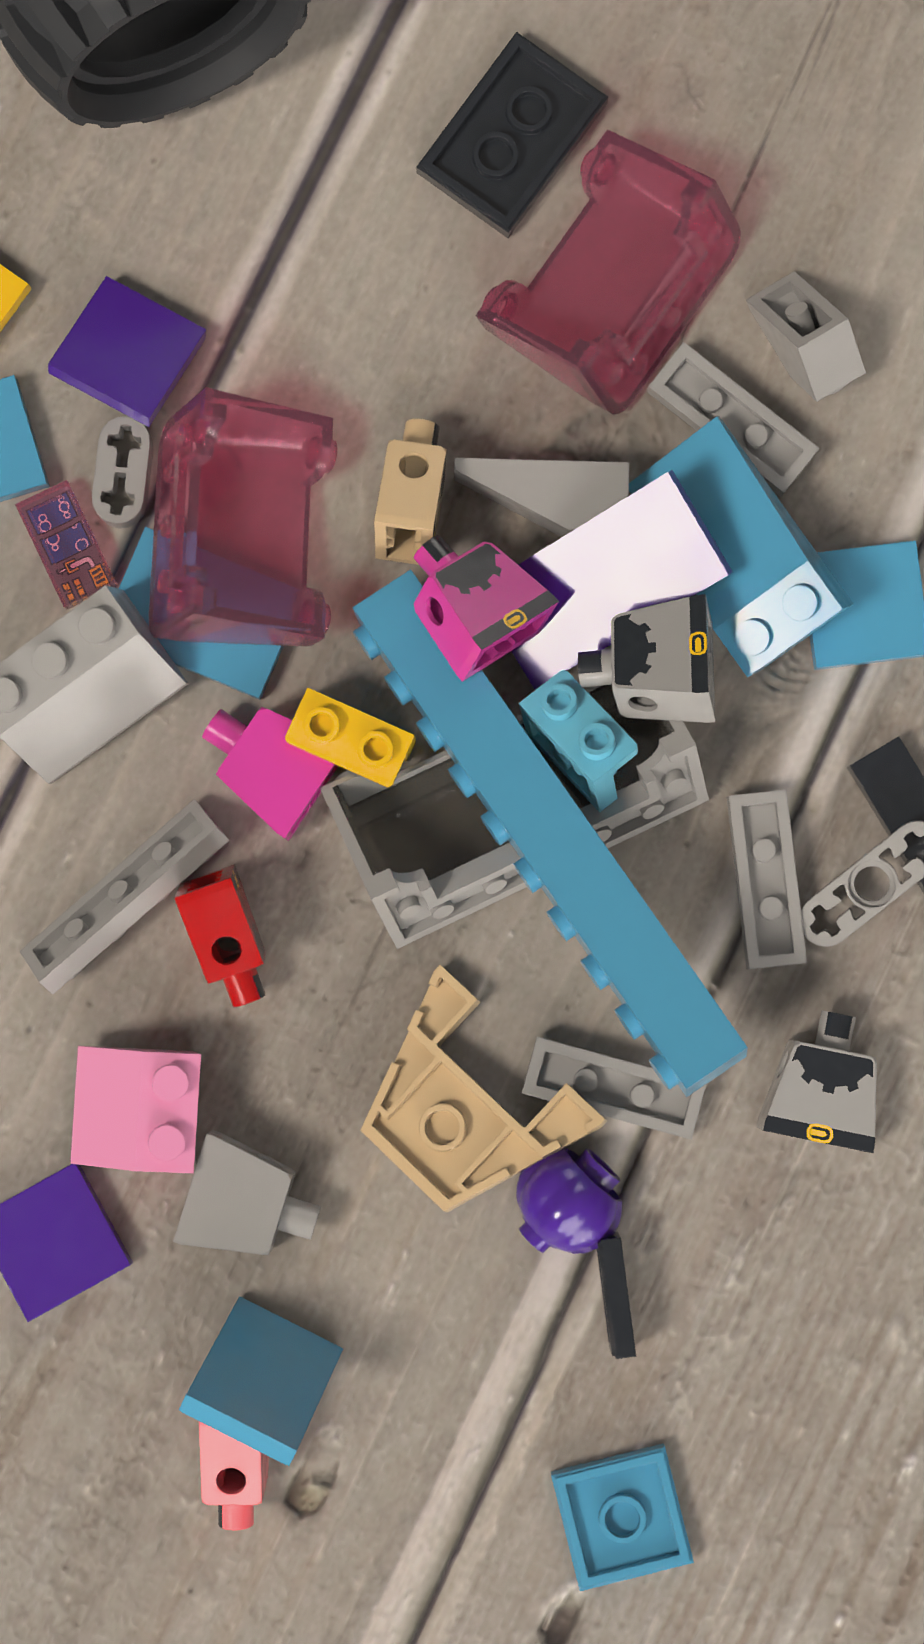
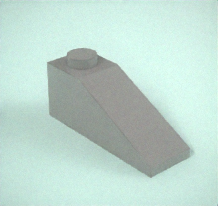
(547, 491)

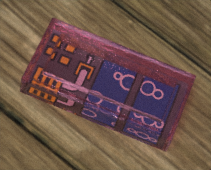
(66, 544)

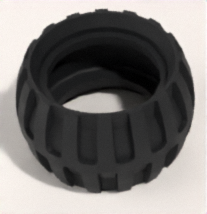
(141, 57)

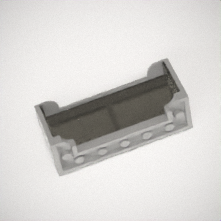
(436, 861)

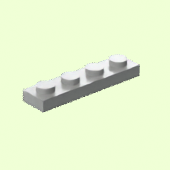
(123, 896)

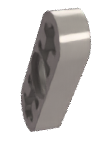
(829, 899)

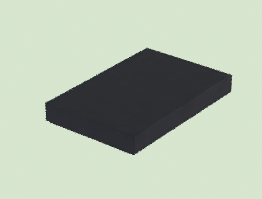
(512, 135)

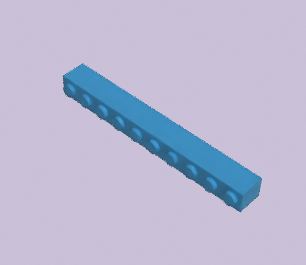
(555, 845)

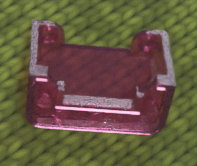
(620, 275)
(237, 523)

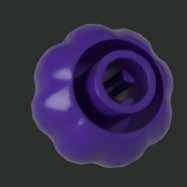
(568, 1202)

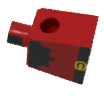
(219, 908)

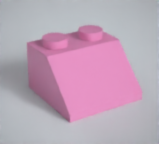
(135, 1109)

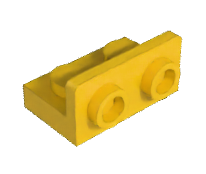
(349, 738)

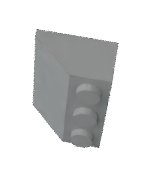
(83, 683)

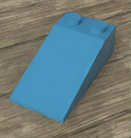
(778, 579)

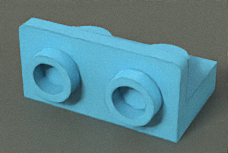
(578, 737)

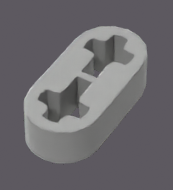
(109, 471)

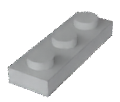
(701, 392)
(766, 879)
(612, 1087)

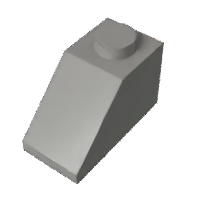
(808, 336)

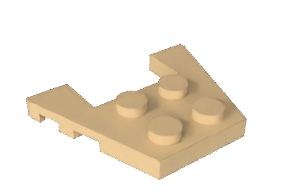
(448, 1126)

